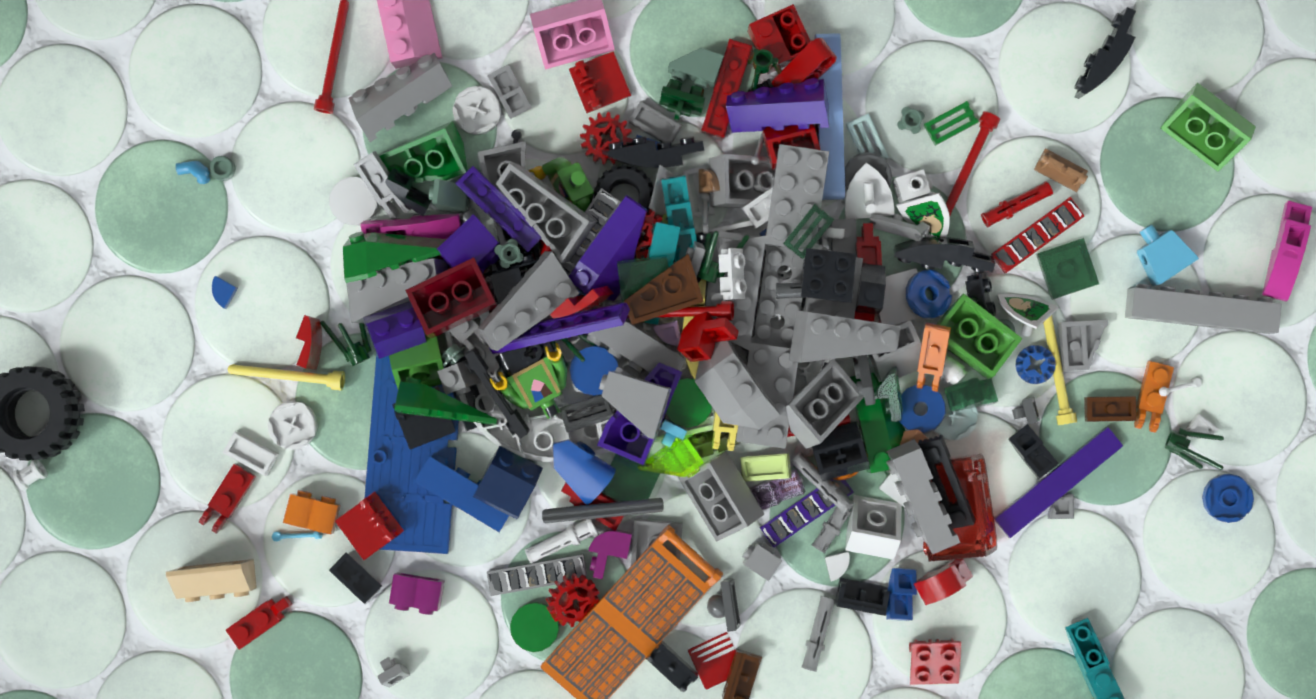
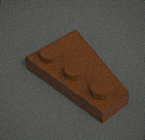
(665, 293)

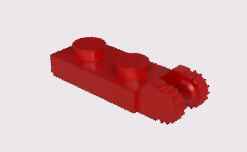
(228, 496)

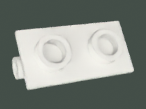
(733, 262)

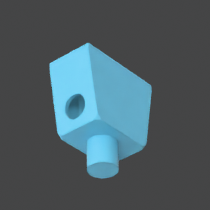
(1163, 255)

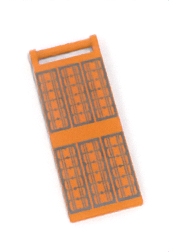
(630, 620)

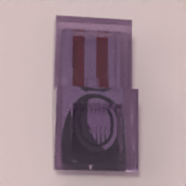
(772, 492)

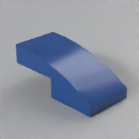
(900, 596)

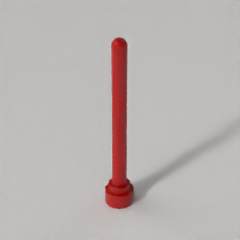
(325, 102)
(987, 123)
(724, 309)

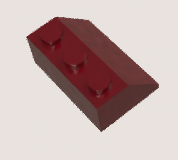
(451, 298)

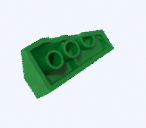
(430, 155)
(374, 251)
(425, 401)
(877, 430)

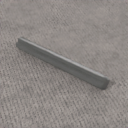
(603, 510)

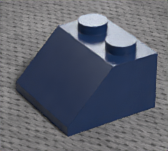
(508, 482)

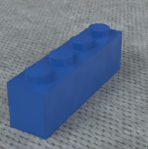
(458, 490)

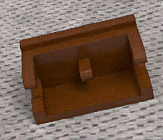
(741, 675)

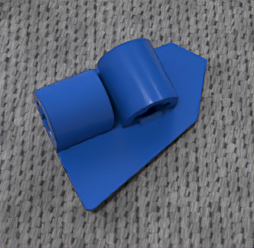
(581, 469)

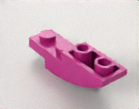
(429, 226)
(1288, 252)

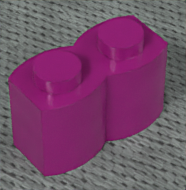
(416, 592)

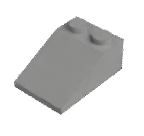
(739, 179)

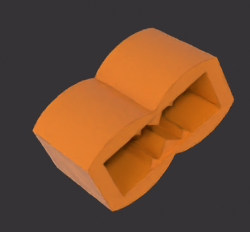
(312, 512)

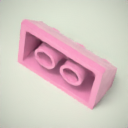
(408, 30)
(572, 32)

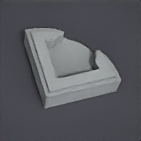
(1062, 508)

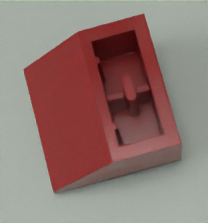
(780, 34)
(789, 136)

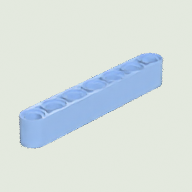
(832, 138)

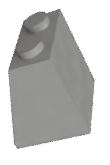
(637, 400)

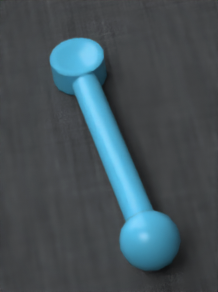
(277, 536)

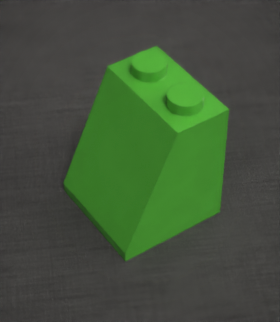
(418, 363)

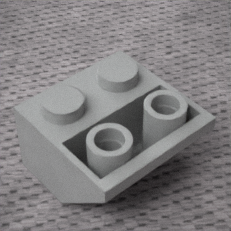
(906, 356)

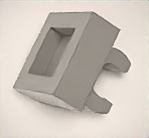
(392, 672)

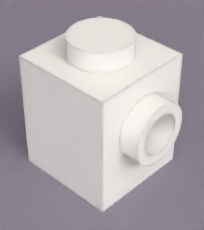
(912, 186)

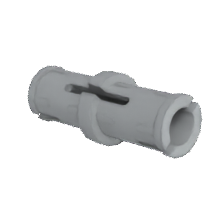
(830, 530)

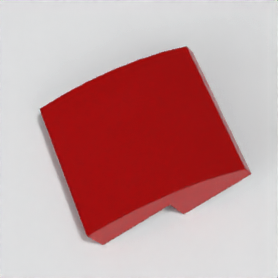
(582, 303)
(311, 333)

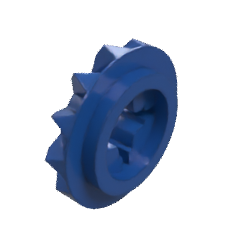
(1038, 353)

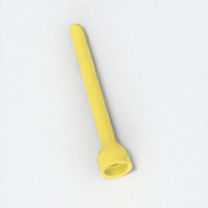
(335, 380)
(1065, 414)

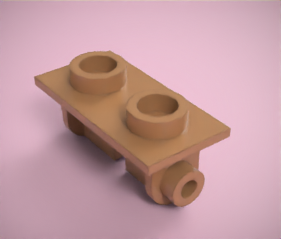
(1061, 170)

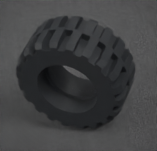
(63, 413)

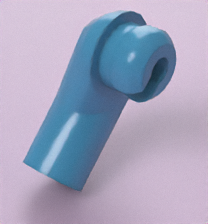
(195, 168)

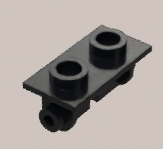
(980, 288)

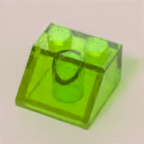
(677, 460)

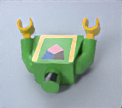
(567, 180)
(536, 384)

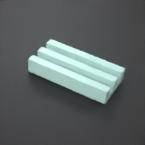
(850, 126)

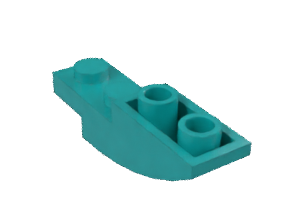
(1092, 661)

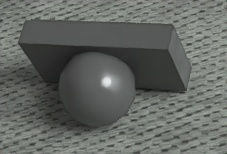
(725, 605)

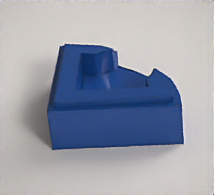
(222, 291)

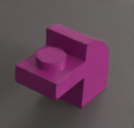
(607, 543)

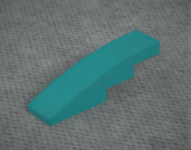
(679, 212)
(663, 243)

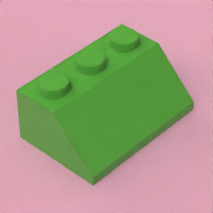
(1208, 127)
(978, 336)

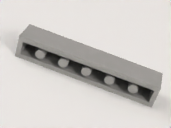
(1203, 310)

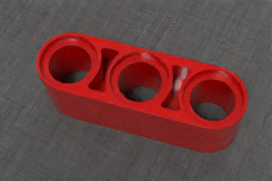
(808, 64)

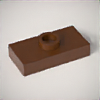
(1110, 409)

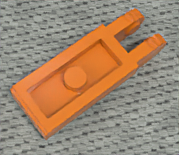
(933, 354)
(1149, 399)

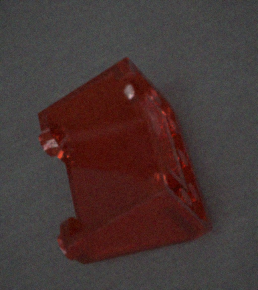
(976, 539)

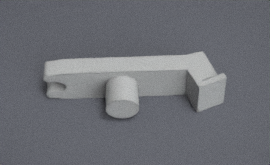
(896, 226)

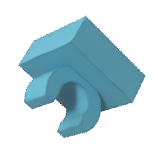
(672, 431)

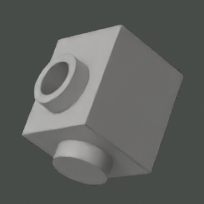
(458, 379)
(761, 560)

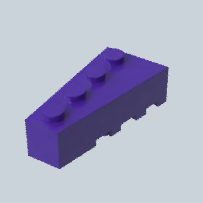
(779, 107)

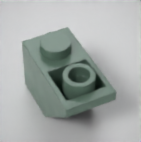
(699, 66)
(448, 196)

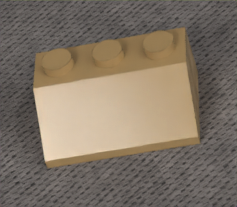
(213, 580)

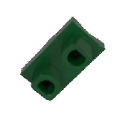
(682, 102)

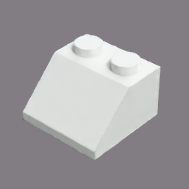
(874, 527)

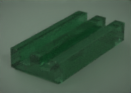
(821, 215)

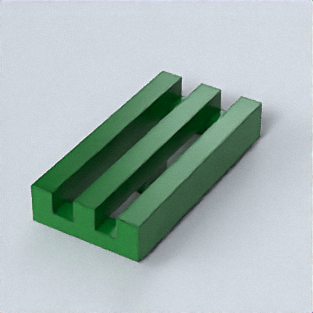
(968, 114)

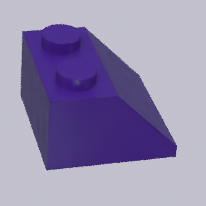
(469, 242)
(395, 329)

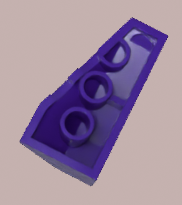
(613, 243)
(623, 436)

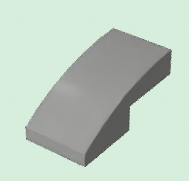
(509, 91)

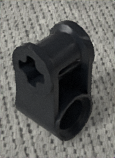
(517, 360)

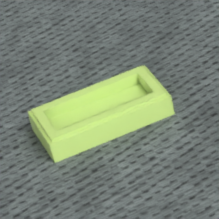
(766, 467)

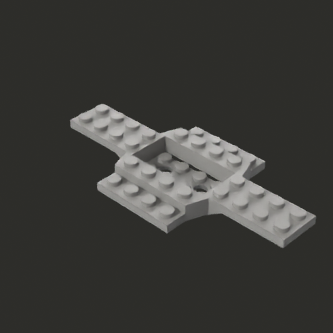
(796, 188)

